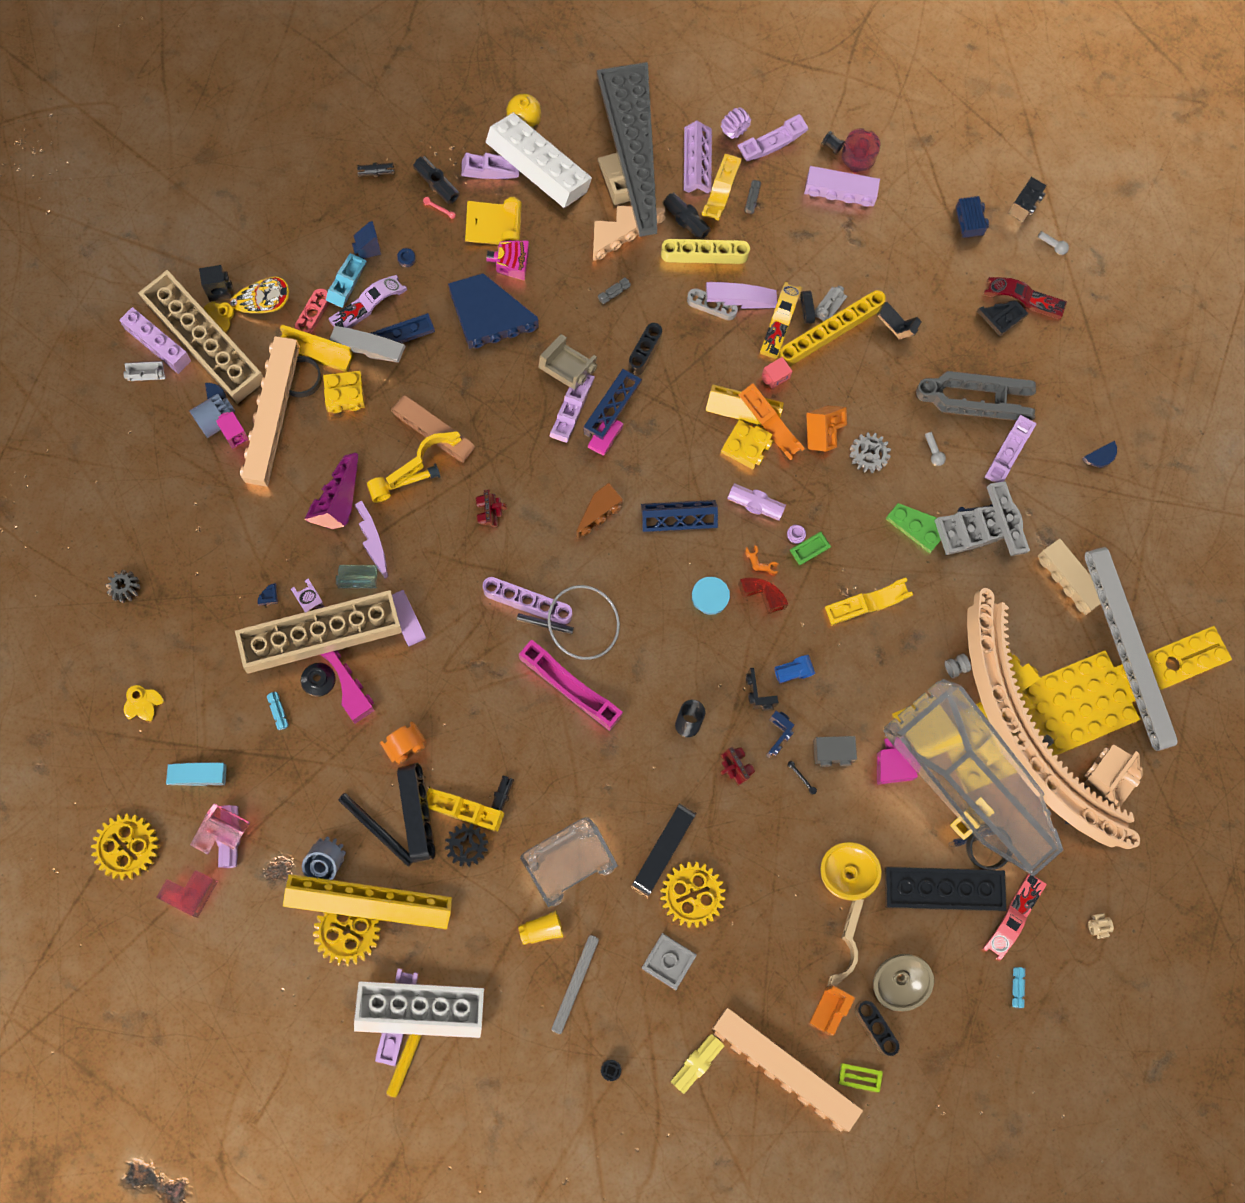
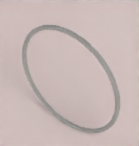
(553, 637)

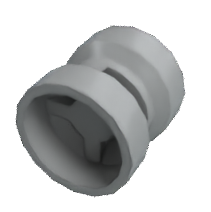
(957, 665)

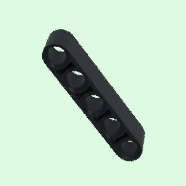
(416, 813)
(663, 850)

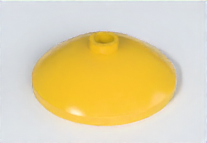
(852, 860)

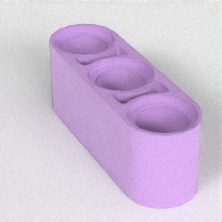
(408, 621)

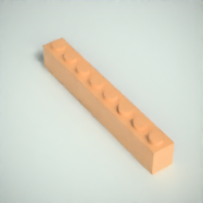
(270, 411)
(787, 1070)

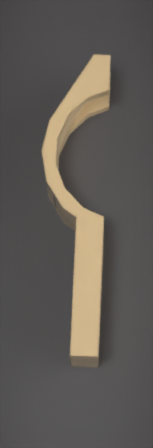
(847, 936)

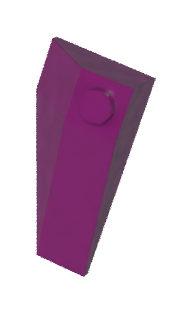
(337, 499)

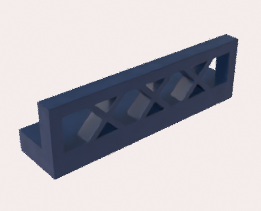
(609, 401)
(679, 509)

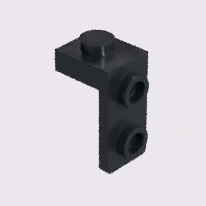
(896, 323)
(764, 703)

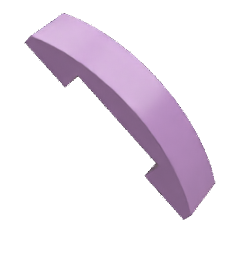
(774, 140)
(1010, 449)

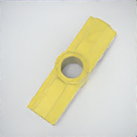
(697, 1063)

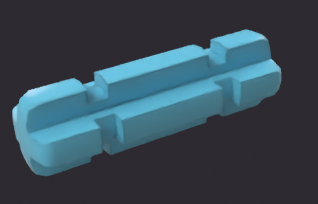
(277, 710)
(1018, 987)

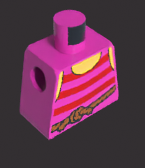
(510, 258)

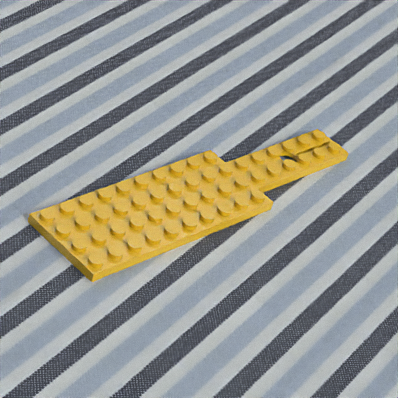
(1097, 698)

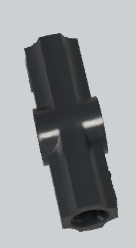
(442, 186)
(686, 216)

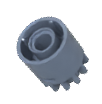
(208, 412)
(323, 859)

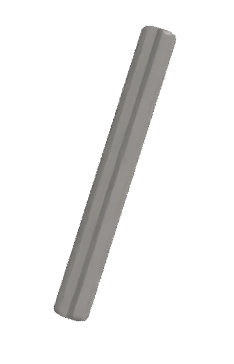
(575, 984)

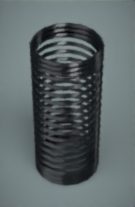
(692, 708)

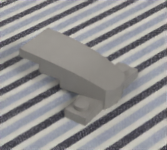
(985, 525)

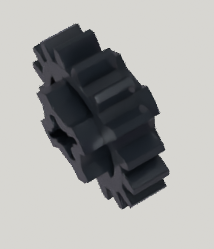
(469, 832)

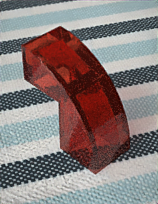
(772, 596)

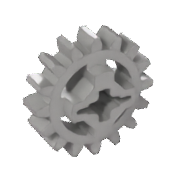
(870, 460)

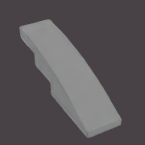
(368, 344)

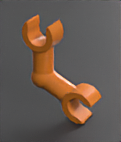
(760, 566)

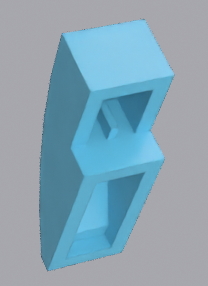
(345, 280)
(196, 774)

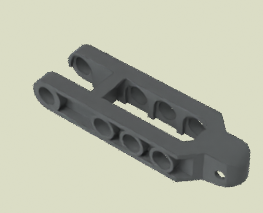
(932, 391)

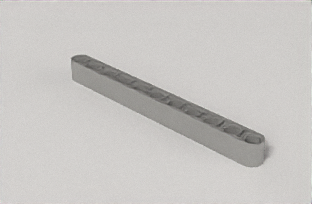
(1130, 649)

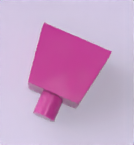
(893, 766)

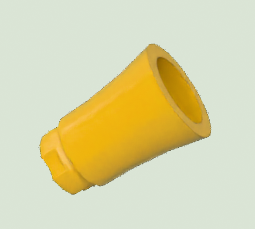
(541, 929)

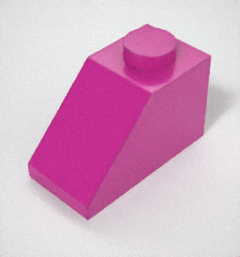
(231, 429)

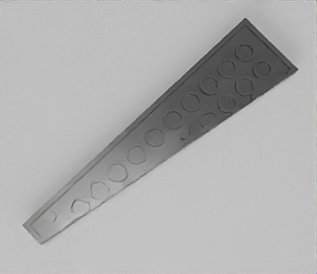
(629, 115)

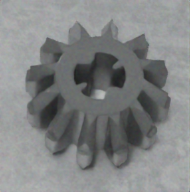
(123, 579)

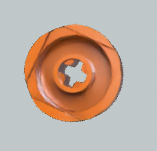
(403, 742)

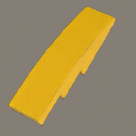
(464, 809)

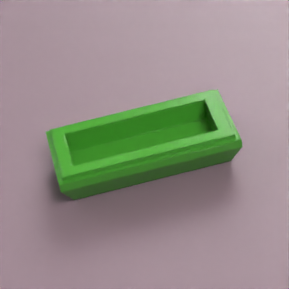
(810, 548)

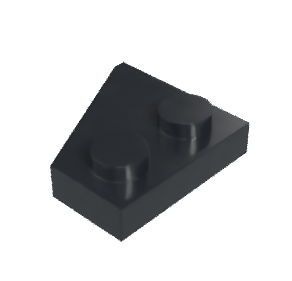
(1003, 316)

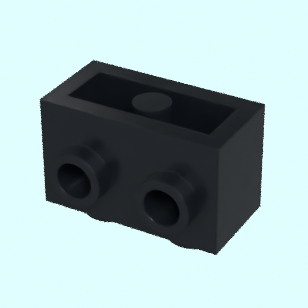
(1026, 201)

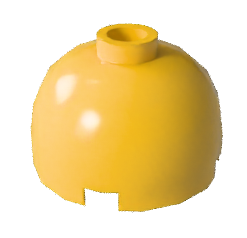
(526, 108)

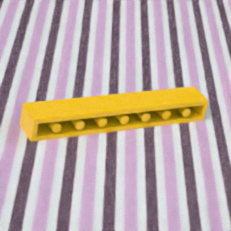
(367, 901)

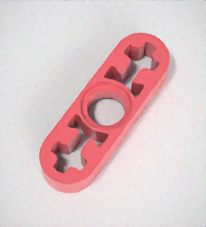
(312, 304)

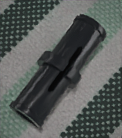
(376, 169)
(501, 795)

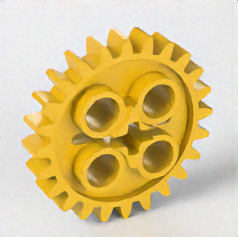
(111, 860)
(685, 877)
(337, 948)

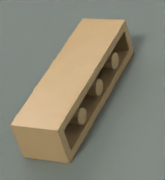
(1071, 576)

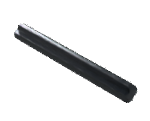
(375, 828)

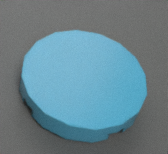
(710, 595)

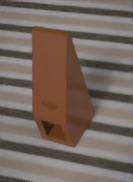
(603, 503)

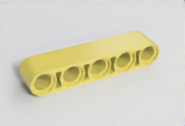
(713, 248)

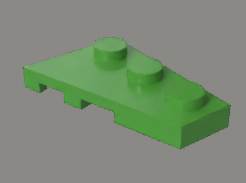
(915, 525)

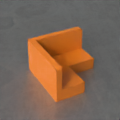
(823, 425)
(830, 1010)

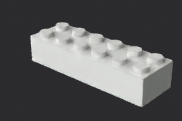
(538, 160)
(419, 1009)

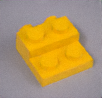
(343, 391)
(747, 444)

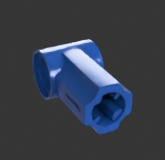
(798, 668)

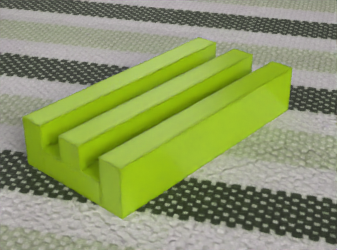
(842, 1074)

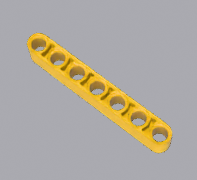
(837, 322)

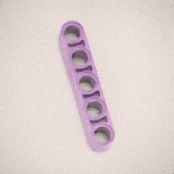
(520, 594)

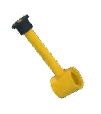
(380, 489)

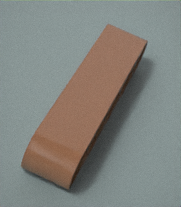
(428, 425)

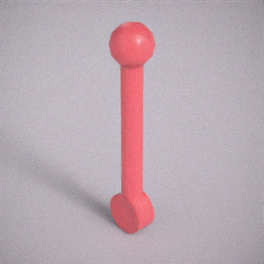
(426, 201)

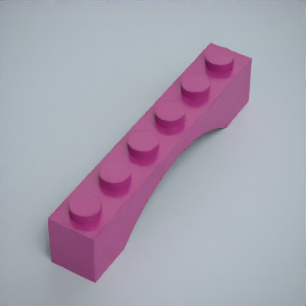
(353, 699)
(589, 701)

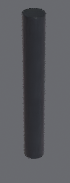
(544, 623)

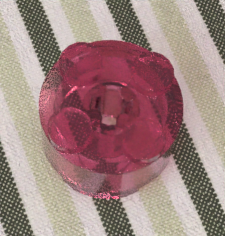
(860, 150)

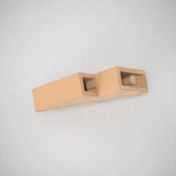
(612, 235)

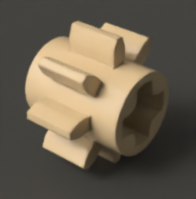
(1100, 926)

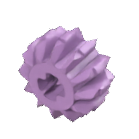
(736, 123)

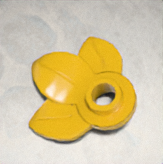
(215, 311)
(143, 705)

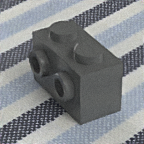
(835, 750)

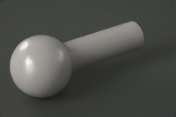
(1060, 247)
(938, 458)

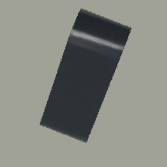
(642, 356)
(885, 1034)

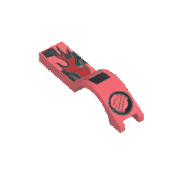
(1015, 916)

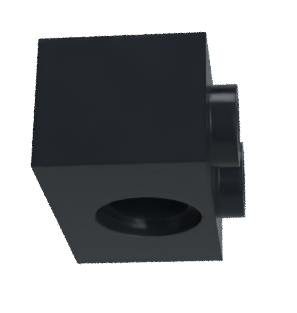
(215, 283)

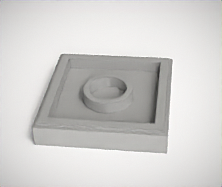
(669, 961)

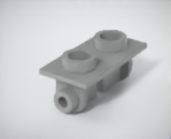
(830, 303)
(144, 371)

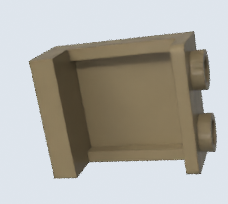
(566, 363)

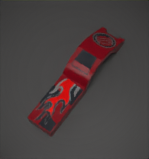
(1031, 299)

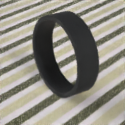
(314, 388)
(970, 854)

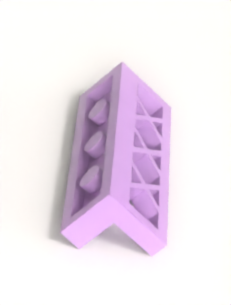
(694, 156)

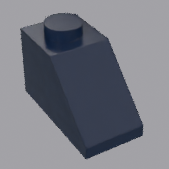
(366, 242)

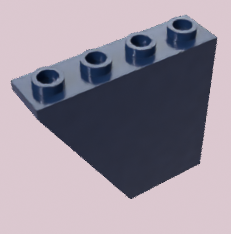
(489, 311)

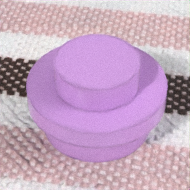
(796, 534)

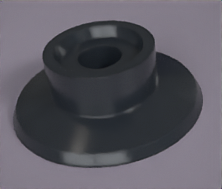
(320, 687)

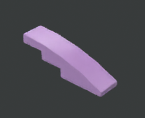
(741, 294)
(570, 410)
(373, 544)

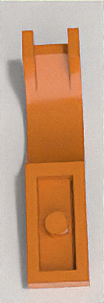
(770, 421)

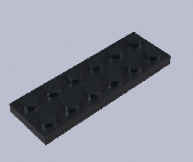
(945, 889)

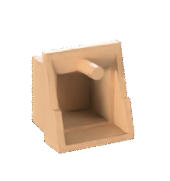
(1114, 775)

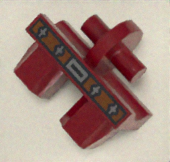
(492, 506)
(734, 767)

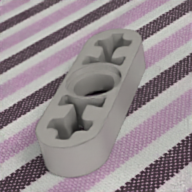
(714, 311)

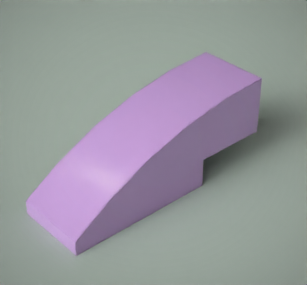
(487, 167)

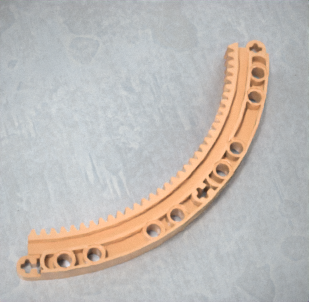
(1009, 718)

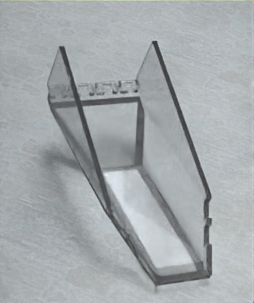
(976, 775)

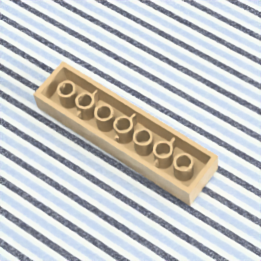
(202, 336)
(318, 632)

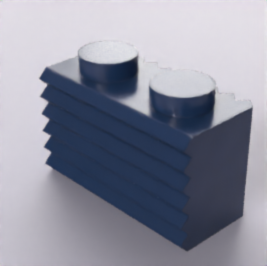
(971, 216)

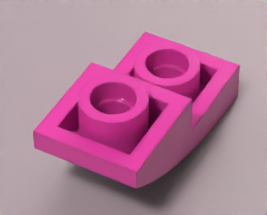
(602, 446)

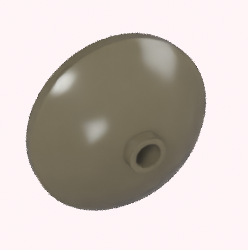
(907, 991)

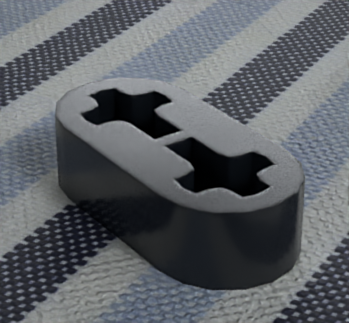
(807, 307)

